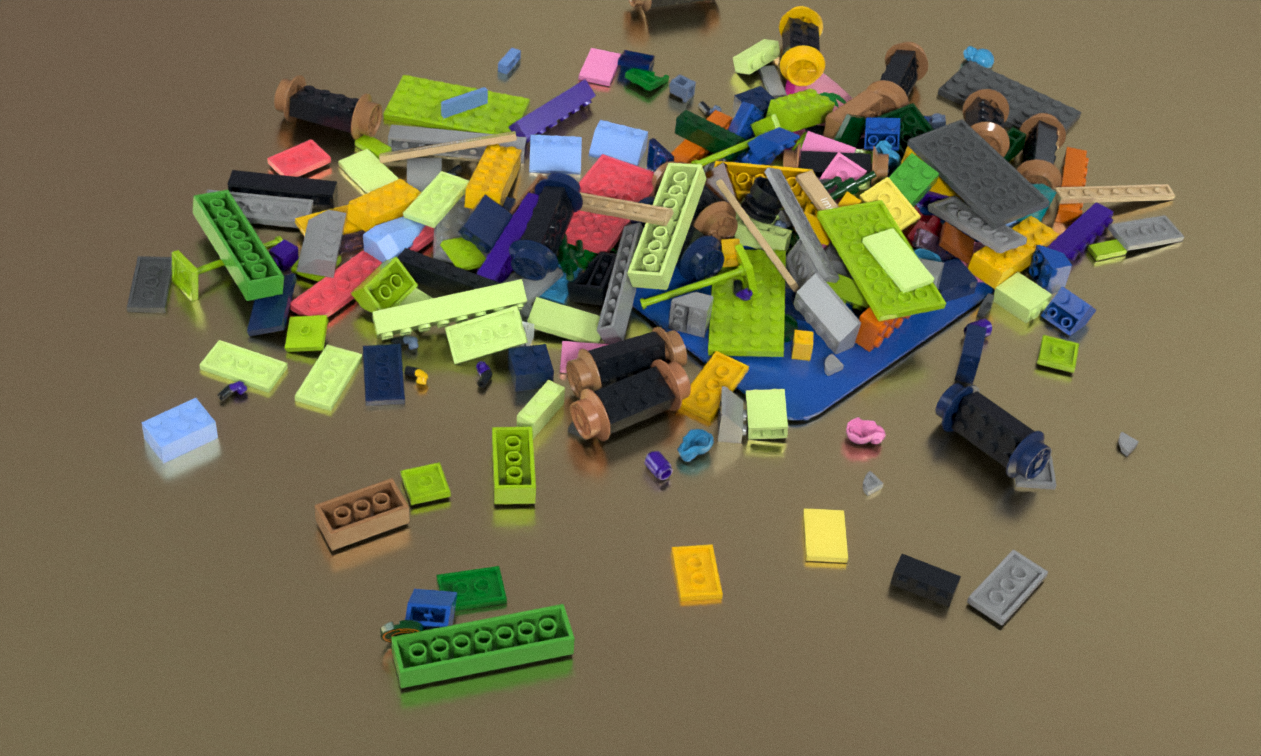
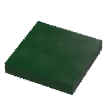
(851, 130)

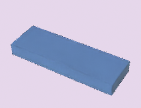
(464, 102)

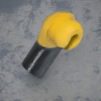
(421, 376)

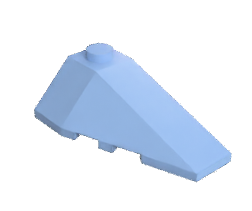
(391, 238)

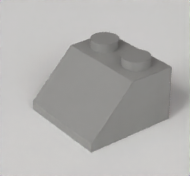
(731, 417)

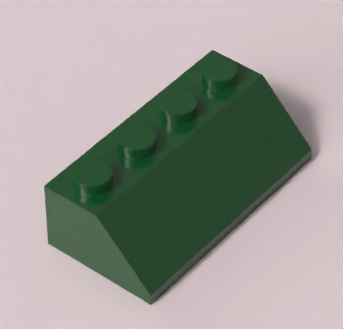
(706, 133)

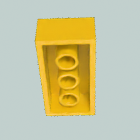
(381, 204)

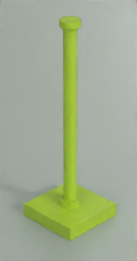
(759, 128)
(744, 270)
(186, 274)

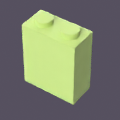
(1022, 297)
(766, 414)

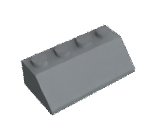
(322, 244)
(827, 314)

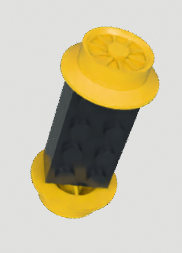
(800, 36)

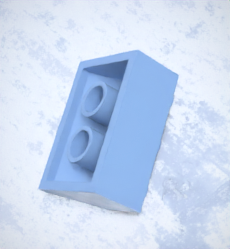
(619, 142)
(555, 154)

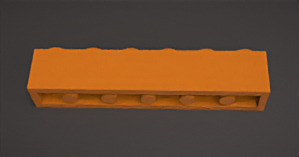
(688, 151)
(1073, 175)

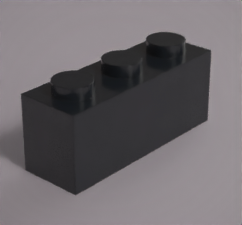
(925, 580)

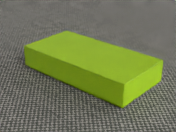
(373, 145)
(1106, 249)

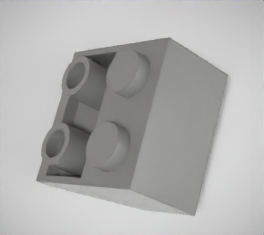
(691, 313)

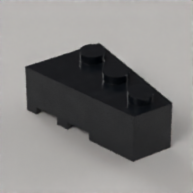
(594, 281)

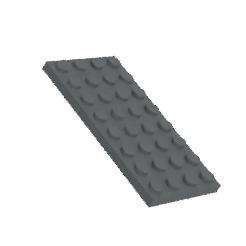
(1022, 100)
(978, 174)

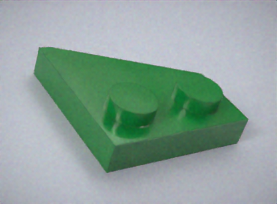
(645, 78)

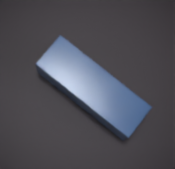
(509, 60)

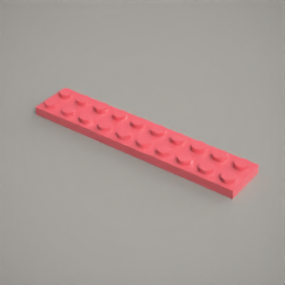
(334, 293)

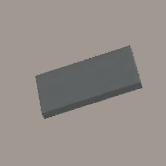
(150, 285)

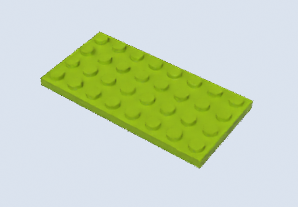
(419, 103)
(846, 230)
(751, 325)

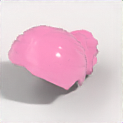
(864, 431)

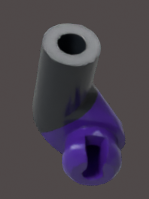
(744, 295)
(485, 374)
(230, 389)

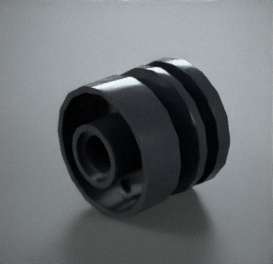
(762, 201)

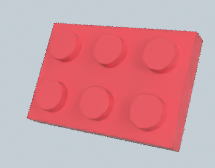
(299, 159)

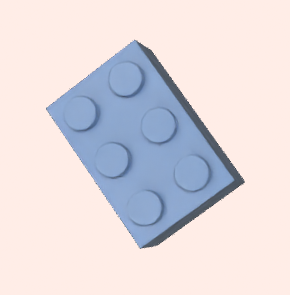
(179, 430)

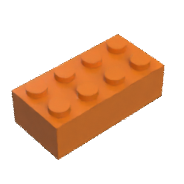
(874, 331)

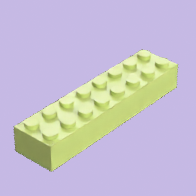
(659, 244)
(448, 309)

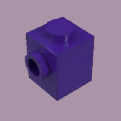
(284, 254)

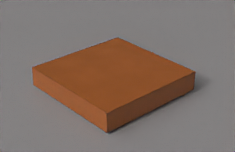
(956, 242)

